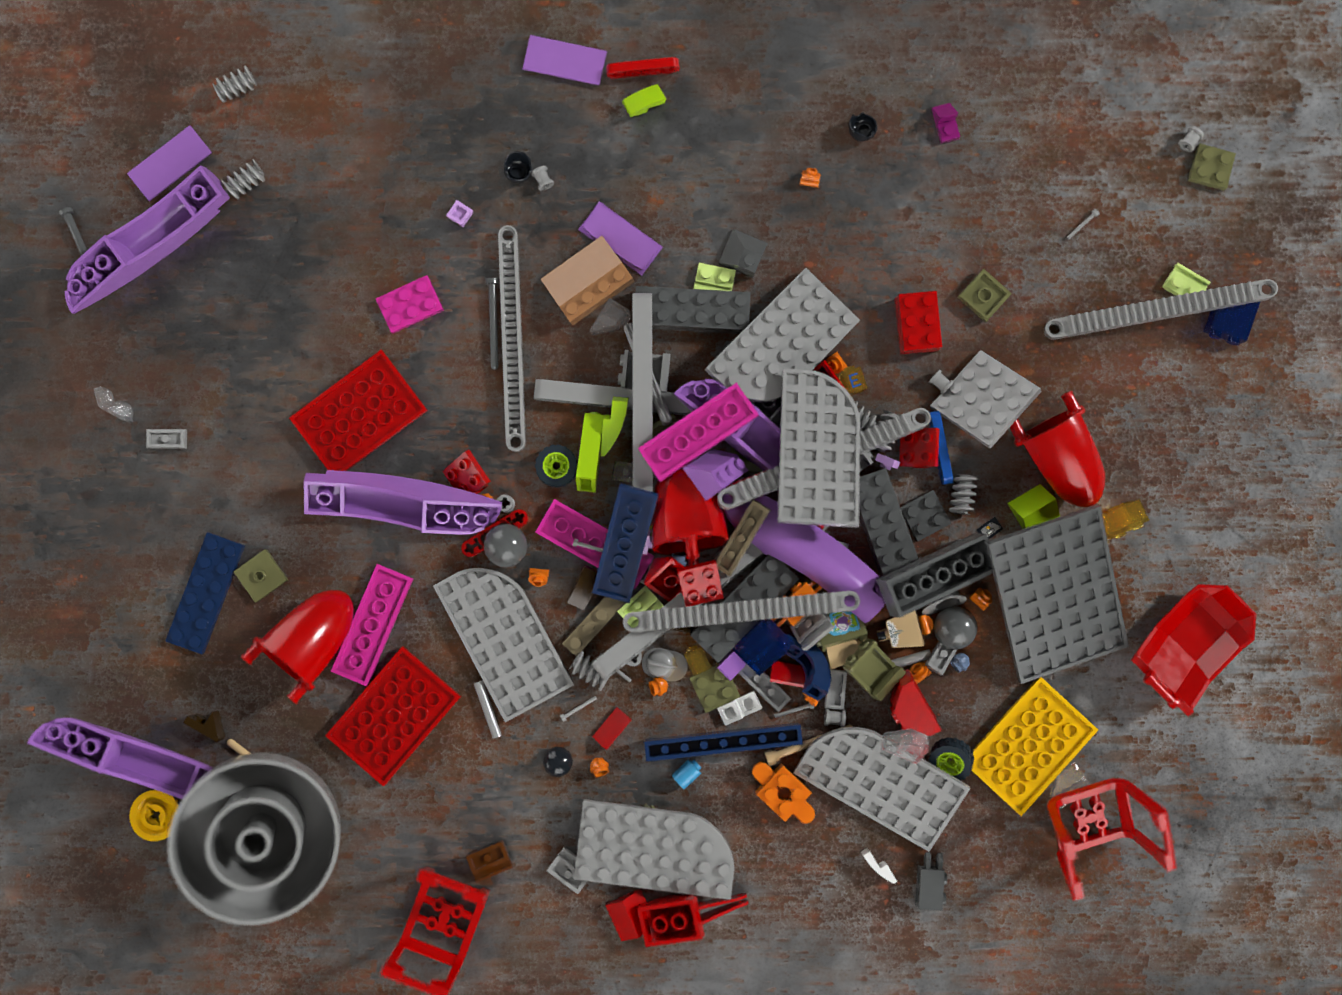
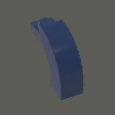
(815, 668)

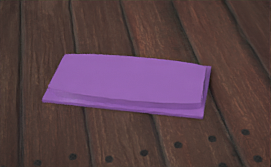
(564, 60)
(169, 163)
(626, 241)

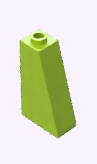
(589, 452)

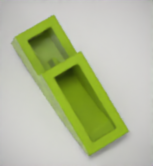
(613, 423)

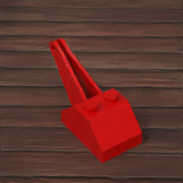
(911, 707)
(678, 917)

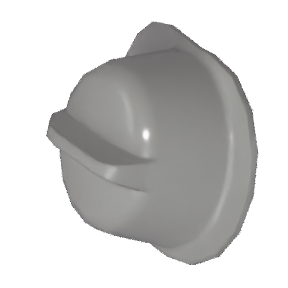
(949, 600)
(664, 664)

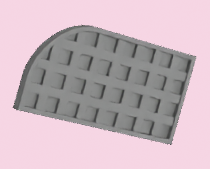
(787, 334)
(818, 451)
(503, 639)
(886, 788)
(653, 850)

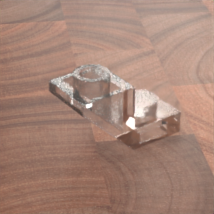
(119, 409)

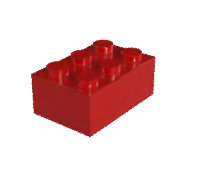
(918, 322)

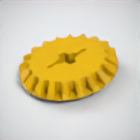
(142, 812)

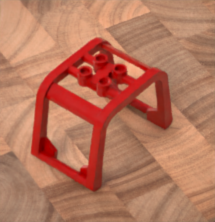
(1123, 789)
(428, 878)

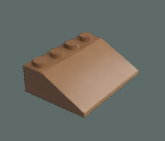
(587, 280)

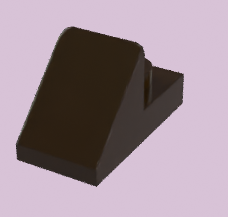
(211, 728)

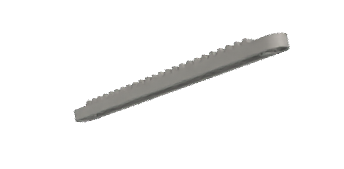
(1161, 309)
(512, 338)
(869, 439)
(741, 611)

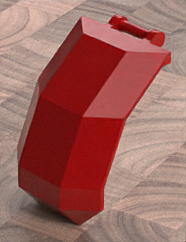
(1195, 644)

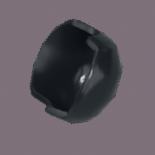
(862, 127)
(517, 167)
(557, 762)

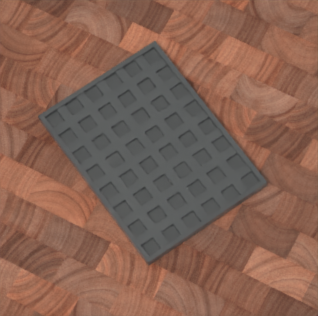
(1058, 593)

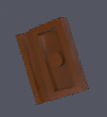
(489, 861)

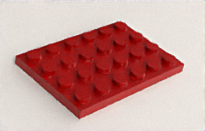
(358, 413)
(393, 716)

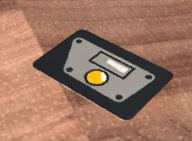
(990, 528)

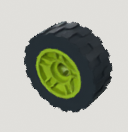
(545, 464)
(961, 756)

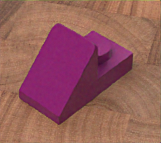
(945, 122)

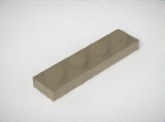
(742, 537)
(592, 625)

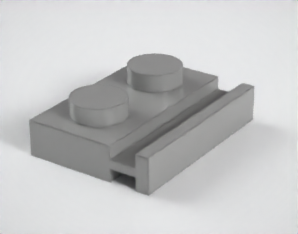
(811, 629)
(564, 868)

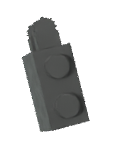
(931, 884)

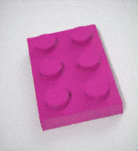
(409, 304)

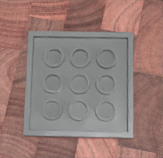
(986, 399)

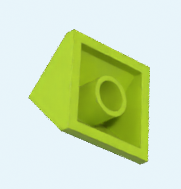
(1034, 507)

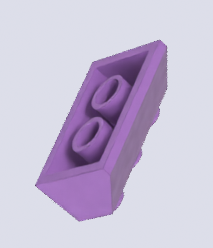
(715, 471)

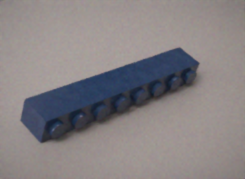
(723, 741)

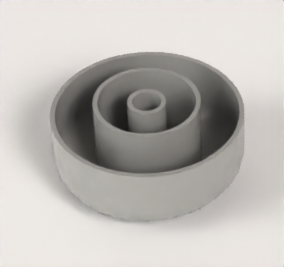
(255, 839)

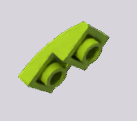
(642, 100)

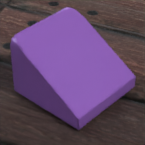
(731, 665)

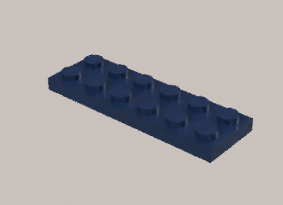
(625, 543)
(205, 593)

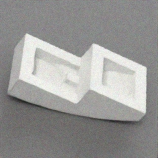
(739, 708)
(881, 868)

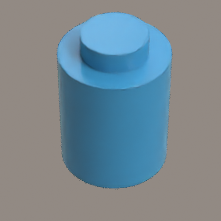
(687, 773)

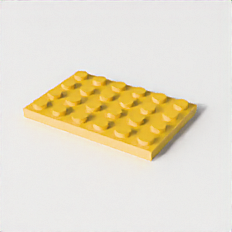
(1031, 745)

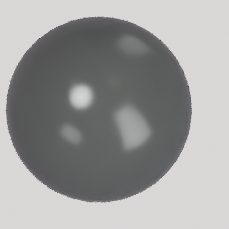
(505, 545)
(955, 627)

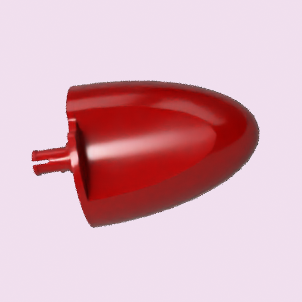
(1065, 454)
(685, 520)
(306, 638)

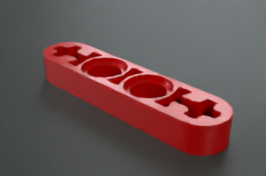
(642, 67)
(471, 541)

